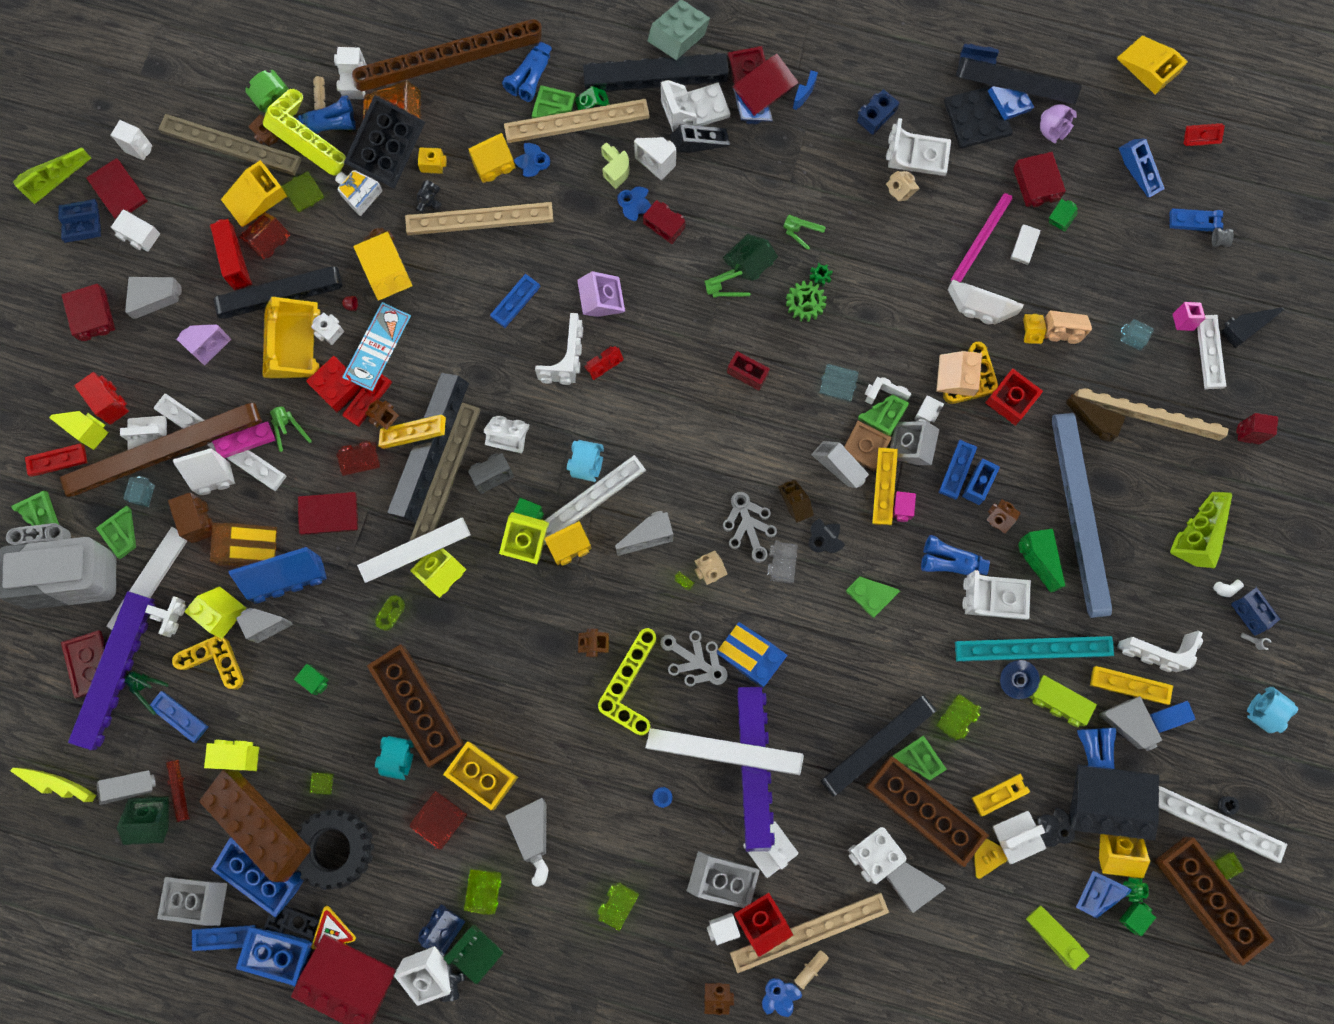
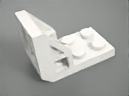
(693, 107)

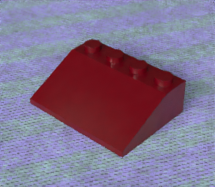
(343, 983)

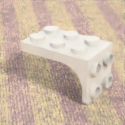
(917, 152)
(565, 370)
(996, 596)
(1168, 661)

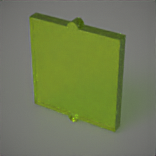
(303, 191)

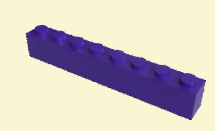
(111, 672)
(755, 780)

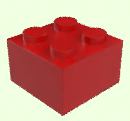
(331, 386)
(1014, 397)
(102, 398)
(763, 924)

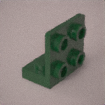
(474, 954)

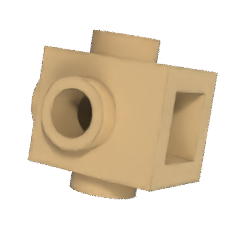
(902, 185)
(710, 568)

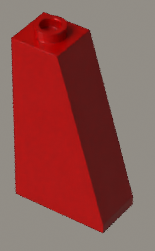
(230, 255)

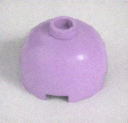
(1057, 122)

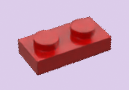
(1204, 134)

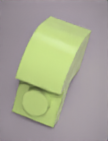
(618, 167)

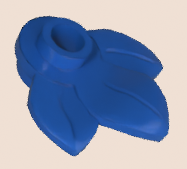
(530, 160)
(637, 202)
(782, 999)

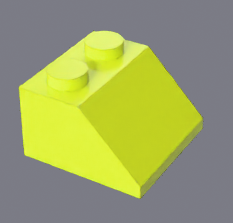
(82, 427)
(438, 571)
(215, 611)

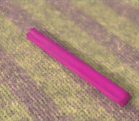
(982, 237)

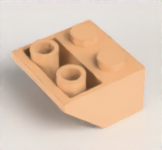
(1067, 326)

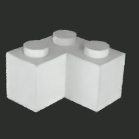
(347, 60)

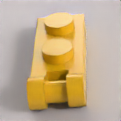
(999, 795)

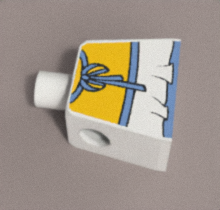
(358, 190)

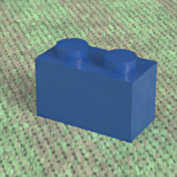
(980, 481)

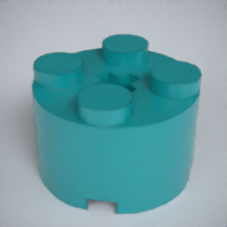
(395, 757)

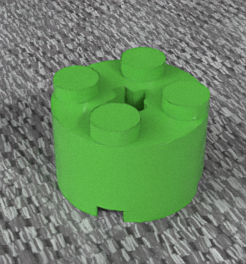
(265, 89)

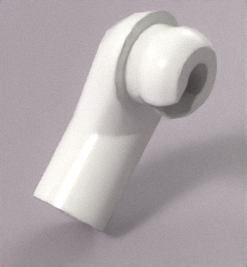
(1228, 590)
(541, 873)

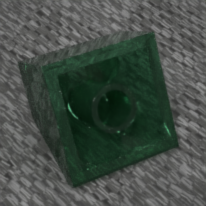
(751, 256)
(144, 820)

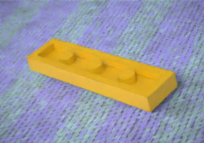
(412, 431)
(885, 486)
(1131, 685)

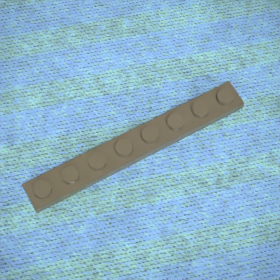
(229, 144)
(446, 470)

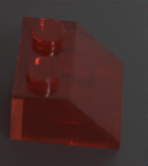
(265, 235)

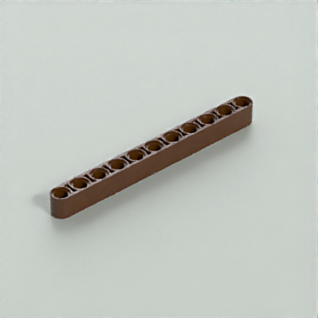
(441, 61)
(160, 450)

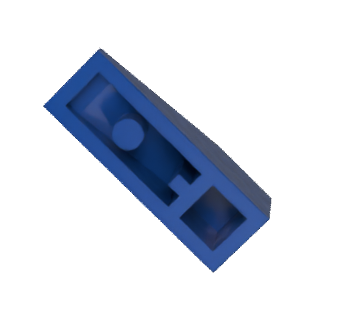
(1141, 165)

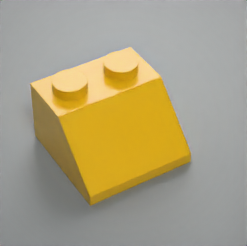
(492, 158)
(568, 544)
(1123, 856)

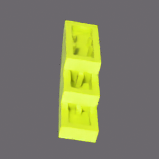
(48, 782)

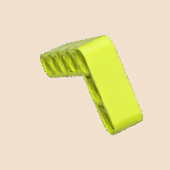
(281, 122)
(618, 678)

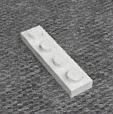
(1211, 353)

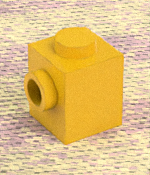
(431, 160)

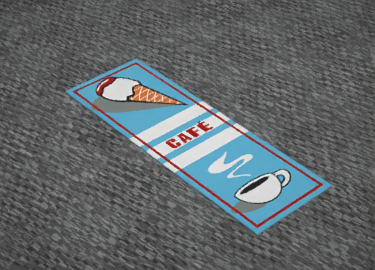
(376, 346)

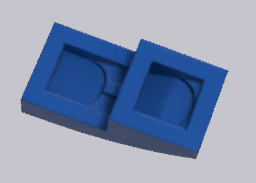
(804, 91)
(1172, 716)

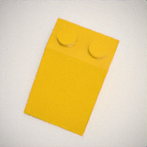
(382, 265)

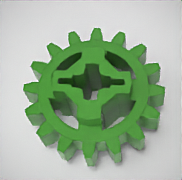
(801, 294)

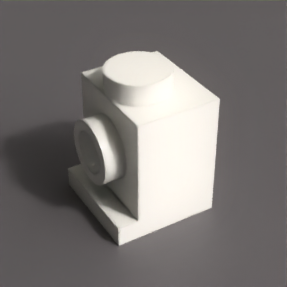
(929, 410)

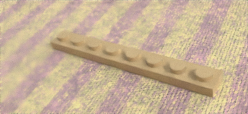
(576, 121)
(479, 218)
(1157, 416)
(815, 931)

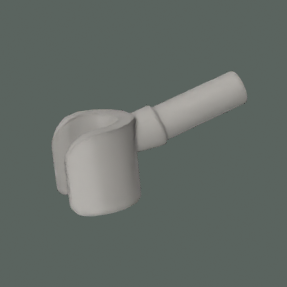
(1258, 642)

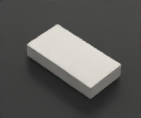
(1025, 244)

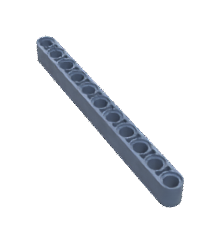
(1081, 515)

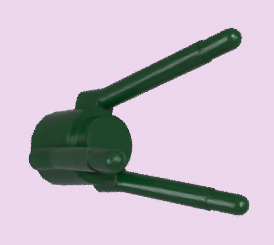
(139, 682)

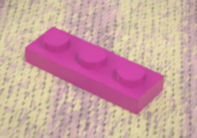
(244, 440)

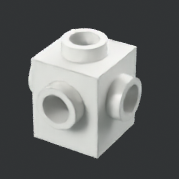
(327, 328)

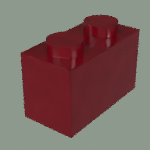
(664, 221)
(748, 370)
(1257, 428)

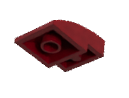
(765, 84)

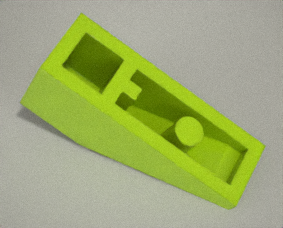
(1057, 938)

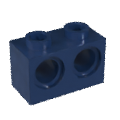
(880, 113)

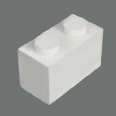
(131, 140)
(135, 230)
(723, 929)

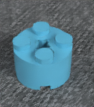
(586, 460)
(1271, 710)

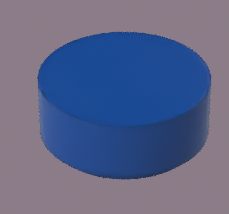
(662, 797)

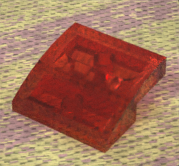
(438, 820)

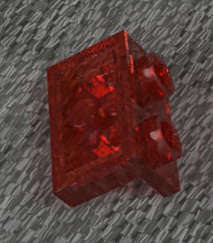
(358, 458)

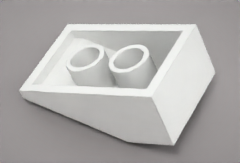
(205, 471)

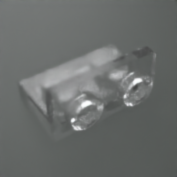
(783, 562)

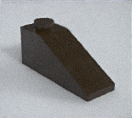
(1097, 418)

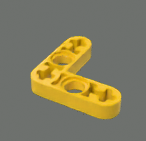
(983, 391)
(212, 652)

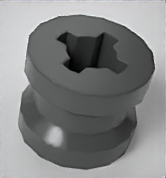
(1222, 237)

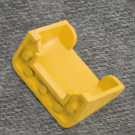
(289, 338)

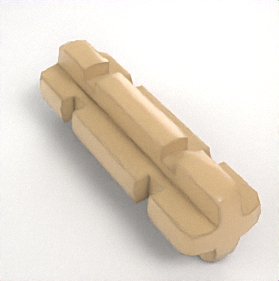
(319, 93)

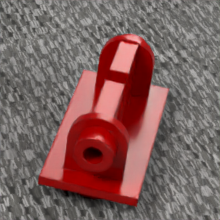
(610, 358)

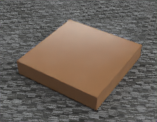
(864, 444)

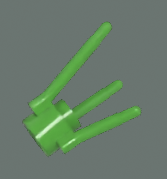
(794, 224)
(713, 285)
(280, 418)

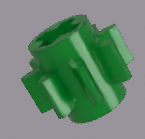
(816, 277)
(1138, 889)

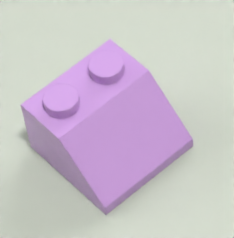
(600, 294)
(203, 341)

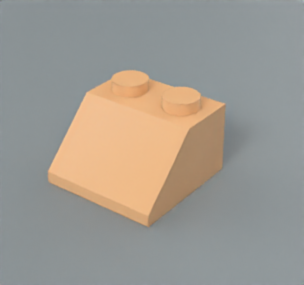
(959, 373)

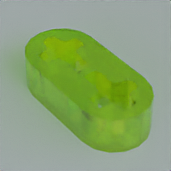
(394, 615)

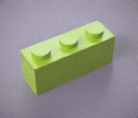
(1063, 702)

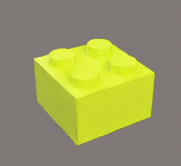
(524, 538)
(232, 757)

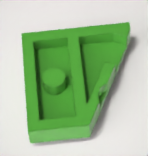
(885, 415)
(119, 532)
(871, 595)

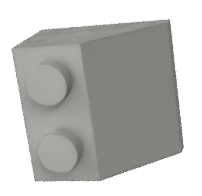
(915, 442)
(261, 625)

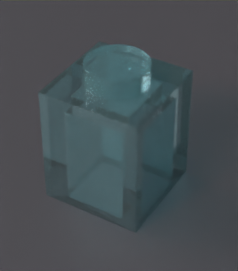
(1136, 334)
(139, 491)

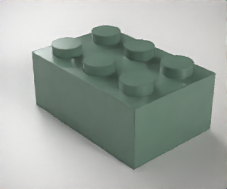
(678, 29)

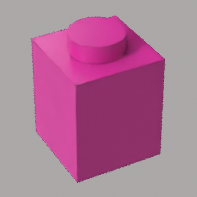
(1189, 316)
(904, 506)

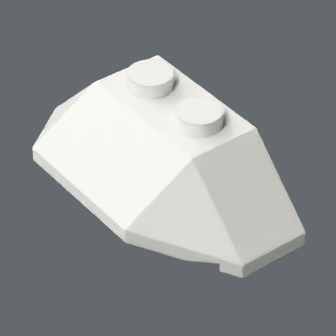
(982, 304)

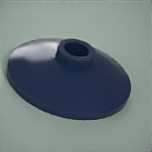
(1013, 673)

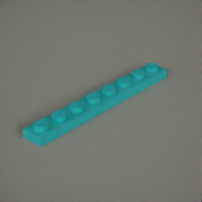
(1034, 648)

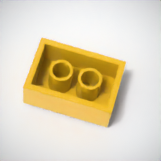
(480, 776)

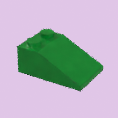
(1042, 555)

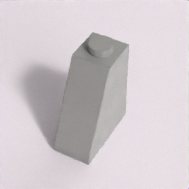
(150, 294)
(840, 463)
(1133, 723)
(124, 787)
(529, 829)
(913, 886)

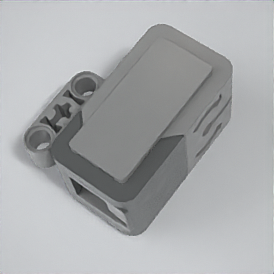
(54, 568)

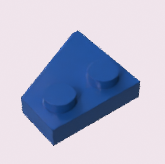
(1101, 895)

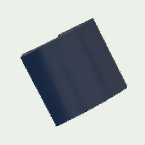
(79, 221)

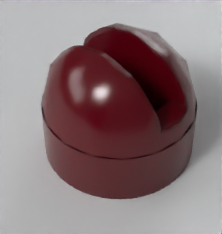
(350, 303)

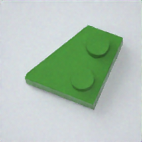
(552, 102)
(37, 509)
(921, 758)

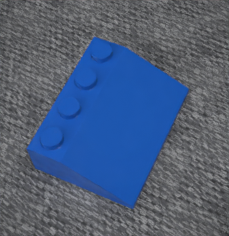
(279, 575)

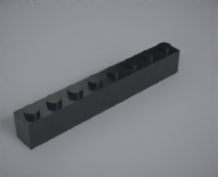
(651, 72)
(428, 452)

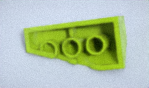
(43, 178)
(1204, 536)

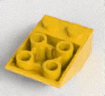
(1152, 63)
(253, 194)

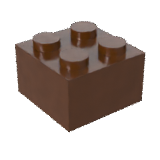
(191, 517)

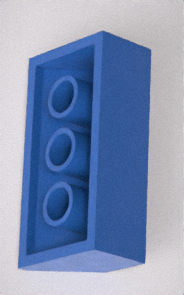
(247, 877)

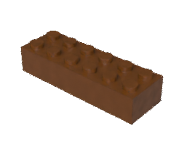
(416, 706)
(926, 811)
(255, 825)
(1214, 900)

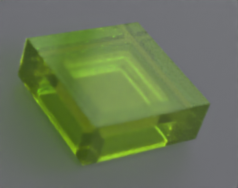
(684, 581)
(321, 783)
(1229, 865)

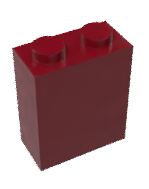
(1039, 179)
(88, 312)

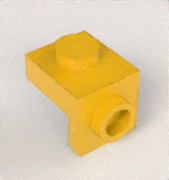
(1034, 328)

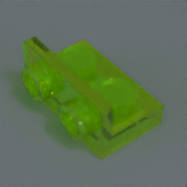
(958, 717)
(482, 891)
(618, 906)

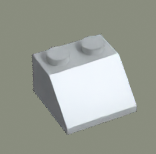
(656, 155)
(424, 976)

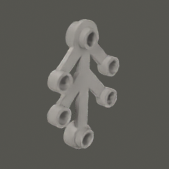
(748, 524)
(696, 661)

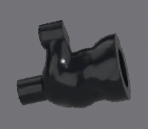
(426, 196)
(453, 980)

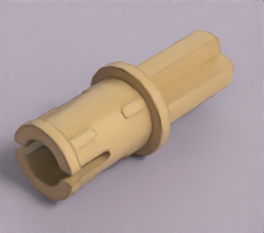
(811, 969)

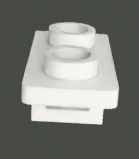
(885, 385)

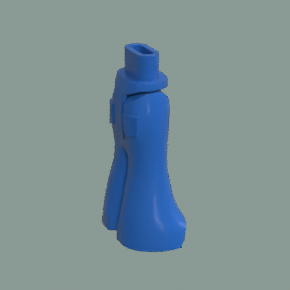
(534, 64)
(334, 117)
(963, 561)
(1089, 739)

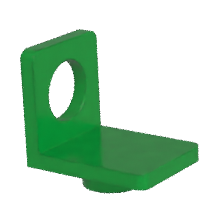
(590, 98)

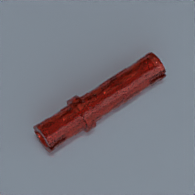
(177, 789)

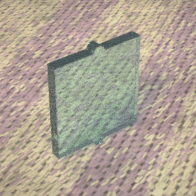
(838, 382)

